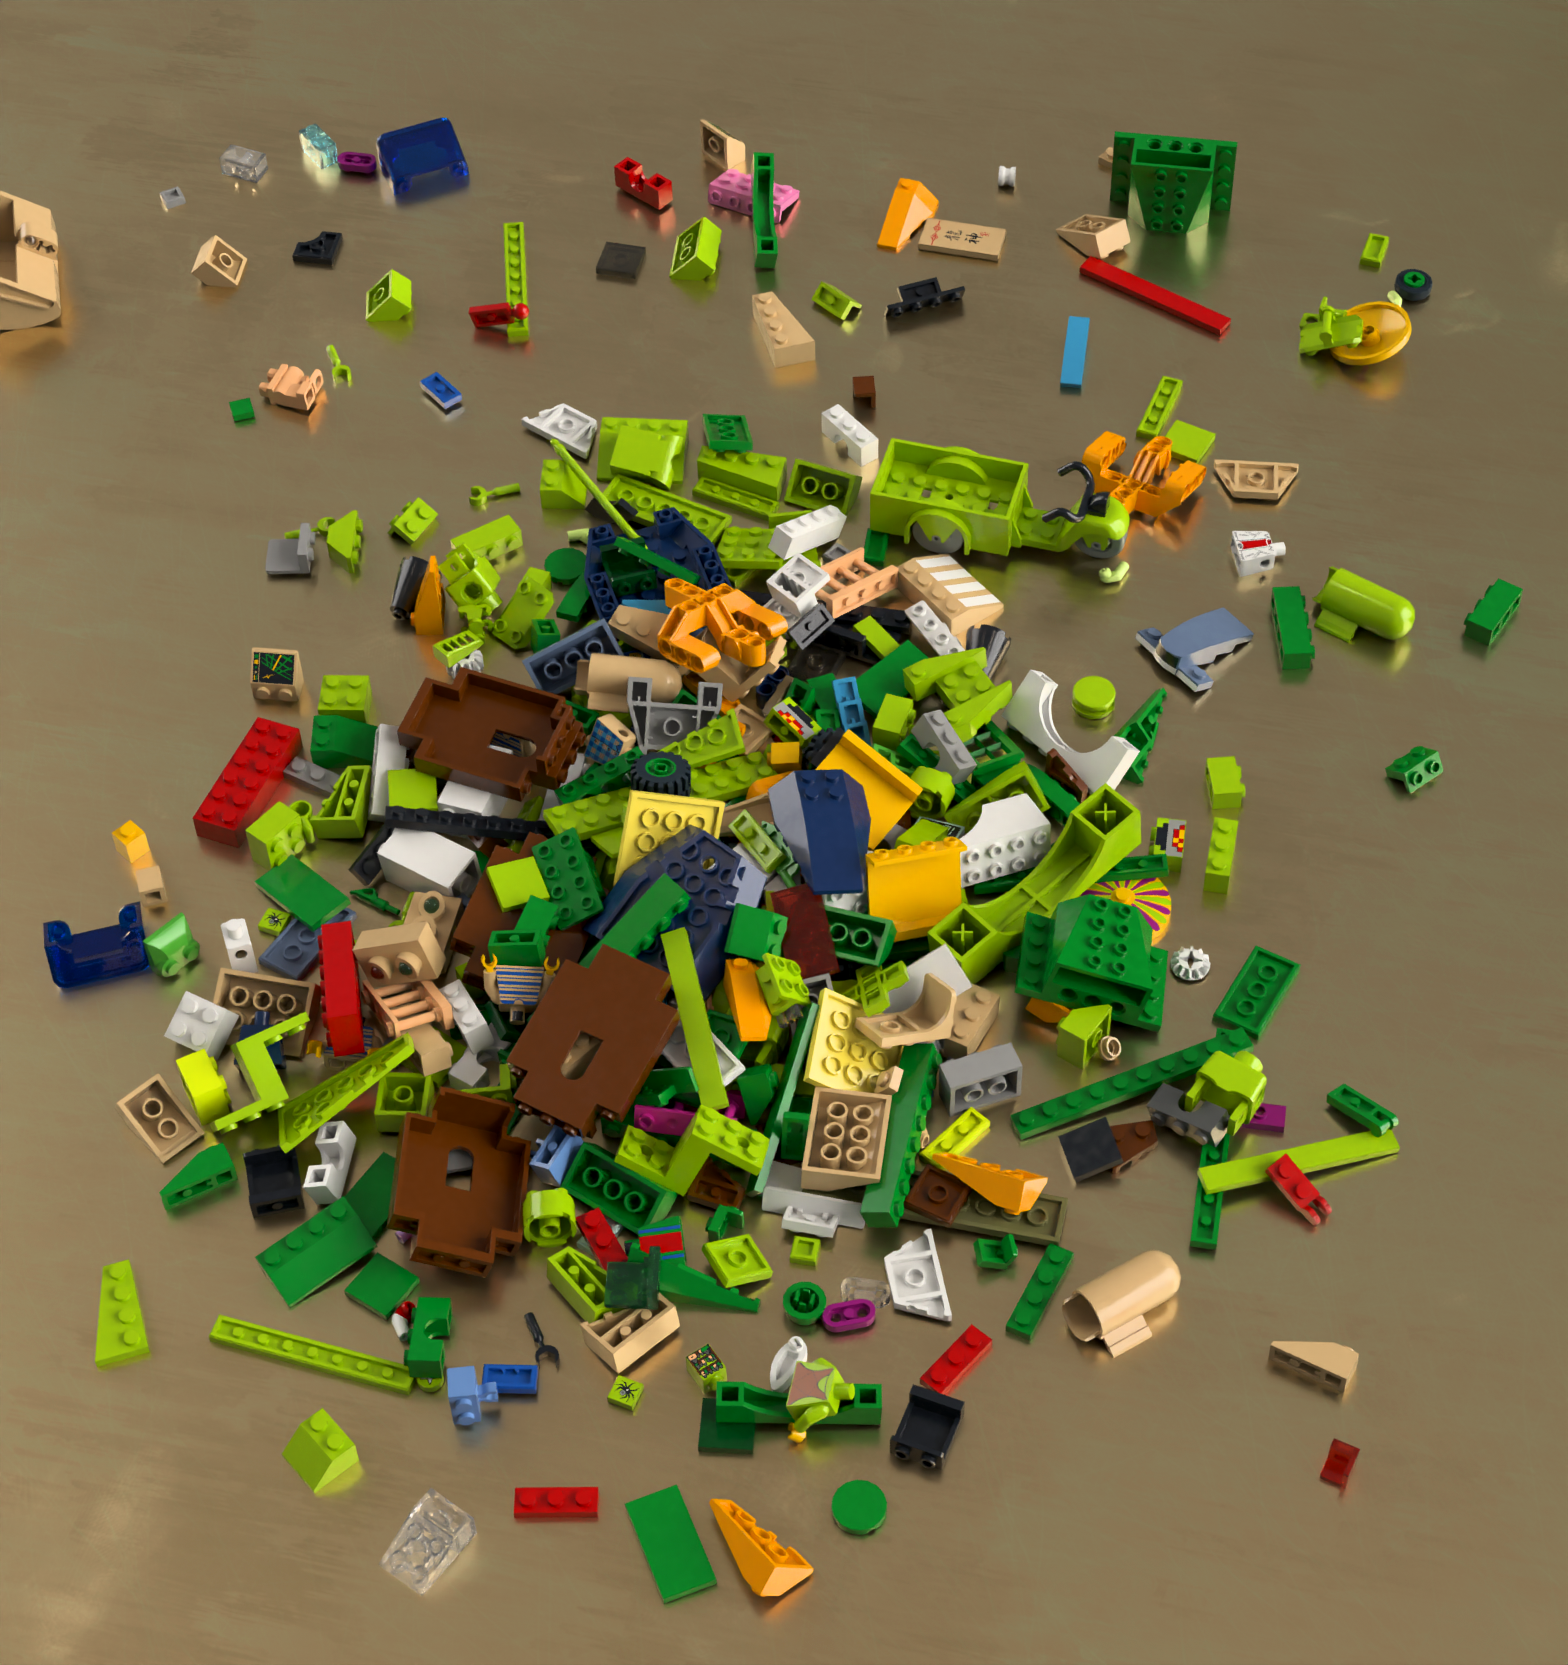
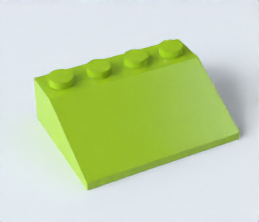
(608, 436)

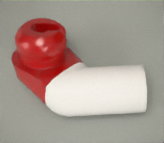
(402, 1318)

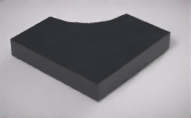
(320, 250)

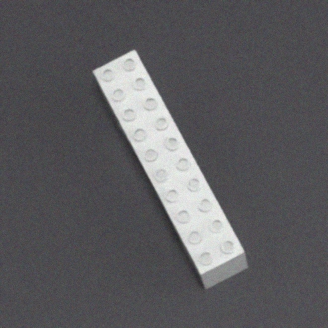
(1005, 840)

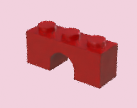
(654, 191)

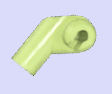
(1394, 297)
(580, 534)
(1113, 576)

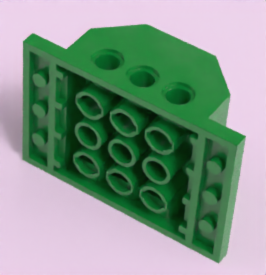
(1172, 179)
(1094, 956)

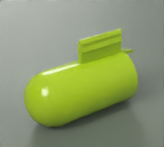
(1355, 602)

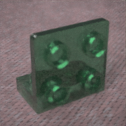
(634, 1283)

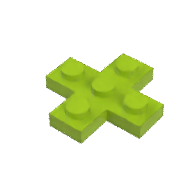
(874, 986)

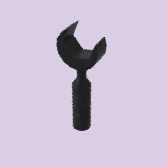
(544, 1350)

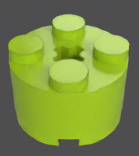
(936, 793)
(549, 1217)

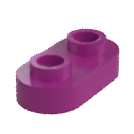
(357, 162)
(848, 1314)

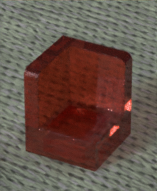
(1340, 1463)

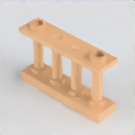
(862, 590)
(425, 991)

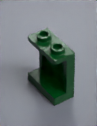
(625, 572)

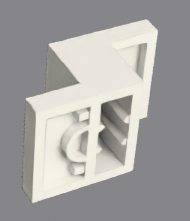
(795, 588)

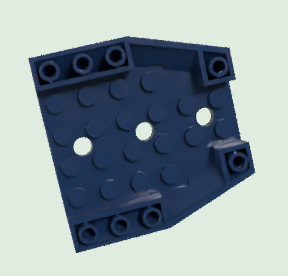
(670, 538)
(711, 901)

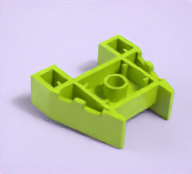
(961, 686)

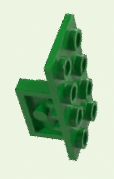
(570, 878)

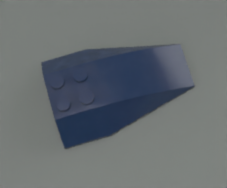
(825, 827)

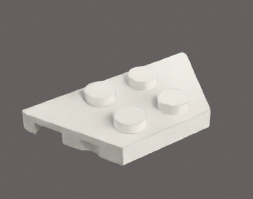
(567, 426)
(917, 1279)

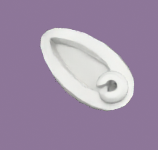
(784, 1363)

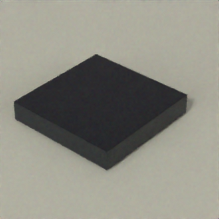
(1090, 1149)

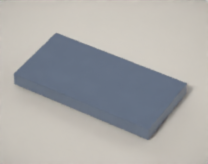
(297, 948)

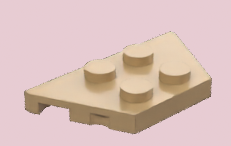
(1255, 478)

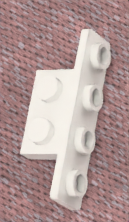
(933, 629)
(811, 1212)

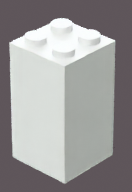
(465, 799)
(428, 863)

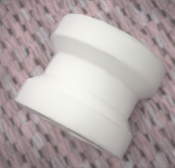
(1007, 176)

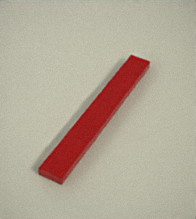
(1155, 295)

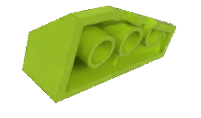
(1006, 785)

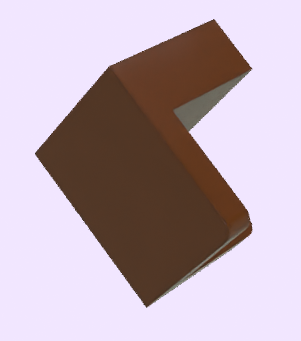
(864, 387)
(487, 845)

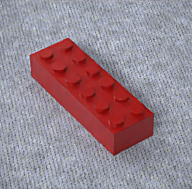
(247, 782)
(340, 989)

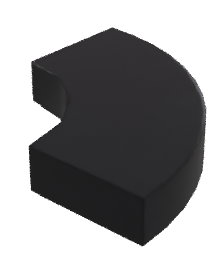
(623, 507)

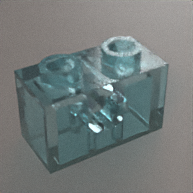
(318, 146)

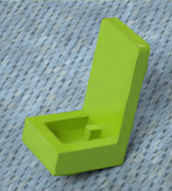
(502, 1092)

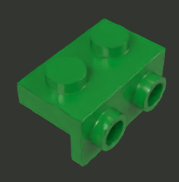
(1416, 767)

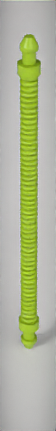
(561, 451)

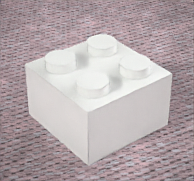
(201, 1025)

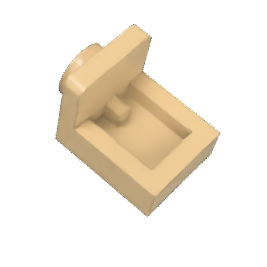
(889, 1081)

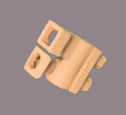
(291, 387)

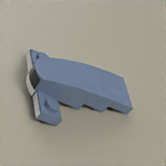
(1195, 644)

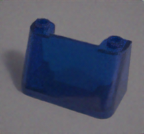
(419, 151)
(98, 952)

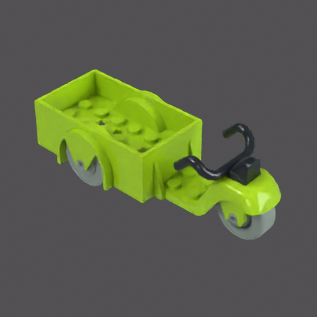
(960, 499)

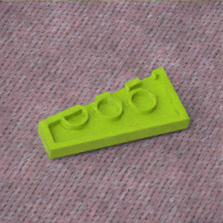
(712, 743)
(120, 1319)

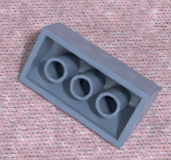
(556, 665)

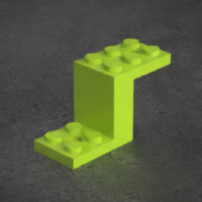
(260, 1073)
(680, 1164)

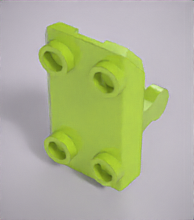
(1331, 332)
(527, 603)

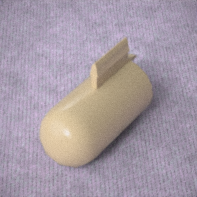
(606, 680)
(1115, 1301)

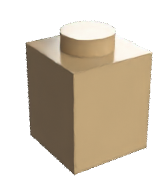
(151, 886)

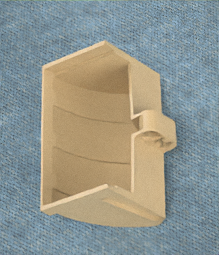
(27, 264)

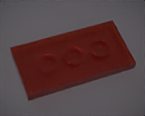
(807, 932)

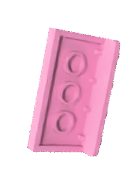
(734, 192)

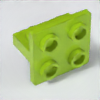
(781, 984)

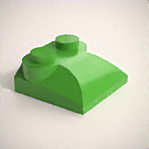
(171, 947)

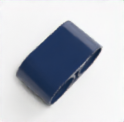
(769, 686)

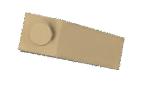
(1318, 1360)

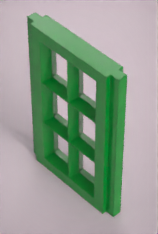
(1002, 741)

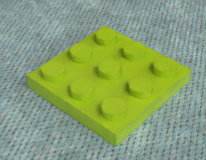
(748, 549)

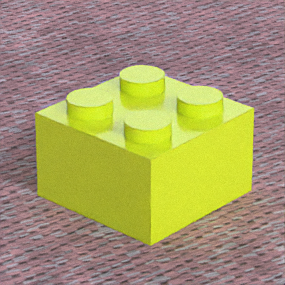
(204, 1086)

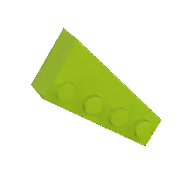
(747, 471)

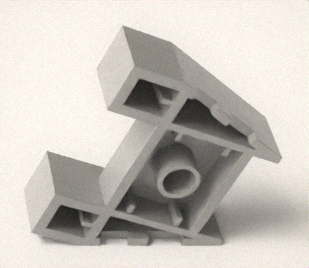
(664, 723)

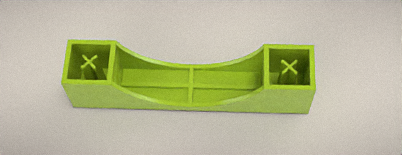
(1091, 844)

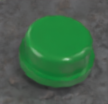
(804, 1303)

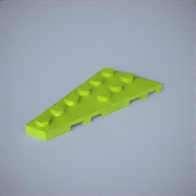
(322, 1102)

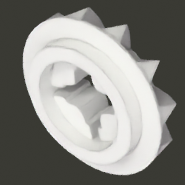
(1181, 968)

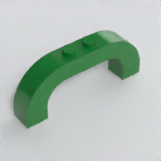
(1059, 800)

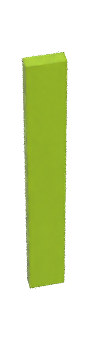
(515, 274)
(694, 1019)
(1306, 1157)
(312, 1354)

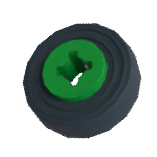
(1413, 284)

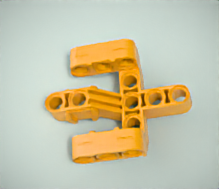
(1136, 489)
(732, 618)

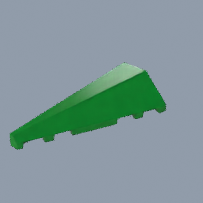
(1141, 733)
(690, 1286)

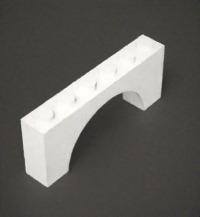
(1031, 715)

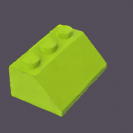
(696, 251)
(822, 486)

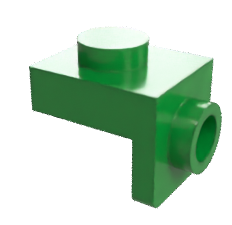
(722, 1218)
(995, 1253)

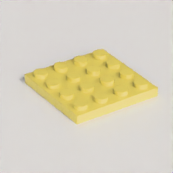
(658, 817)
(841, 1053)

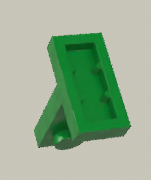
(795, 1128)

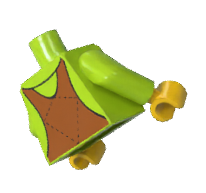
(815, 1395)

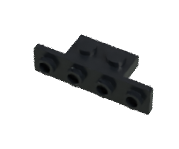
(920, 295)

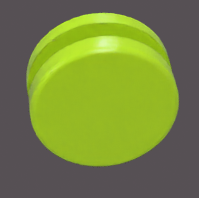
(1093, 697)

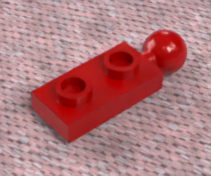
(497, 314)

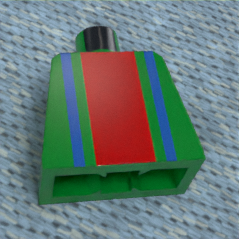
(664, 1233)

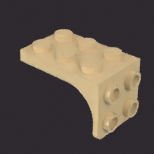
(924, 1021)

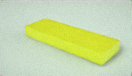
(956, 1136)

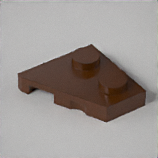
(1068, 779)
(1134, 1140)
(715, 1187)

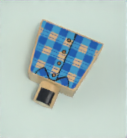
(609, 739)

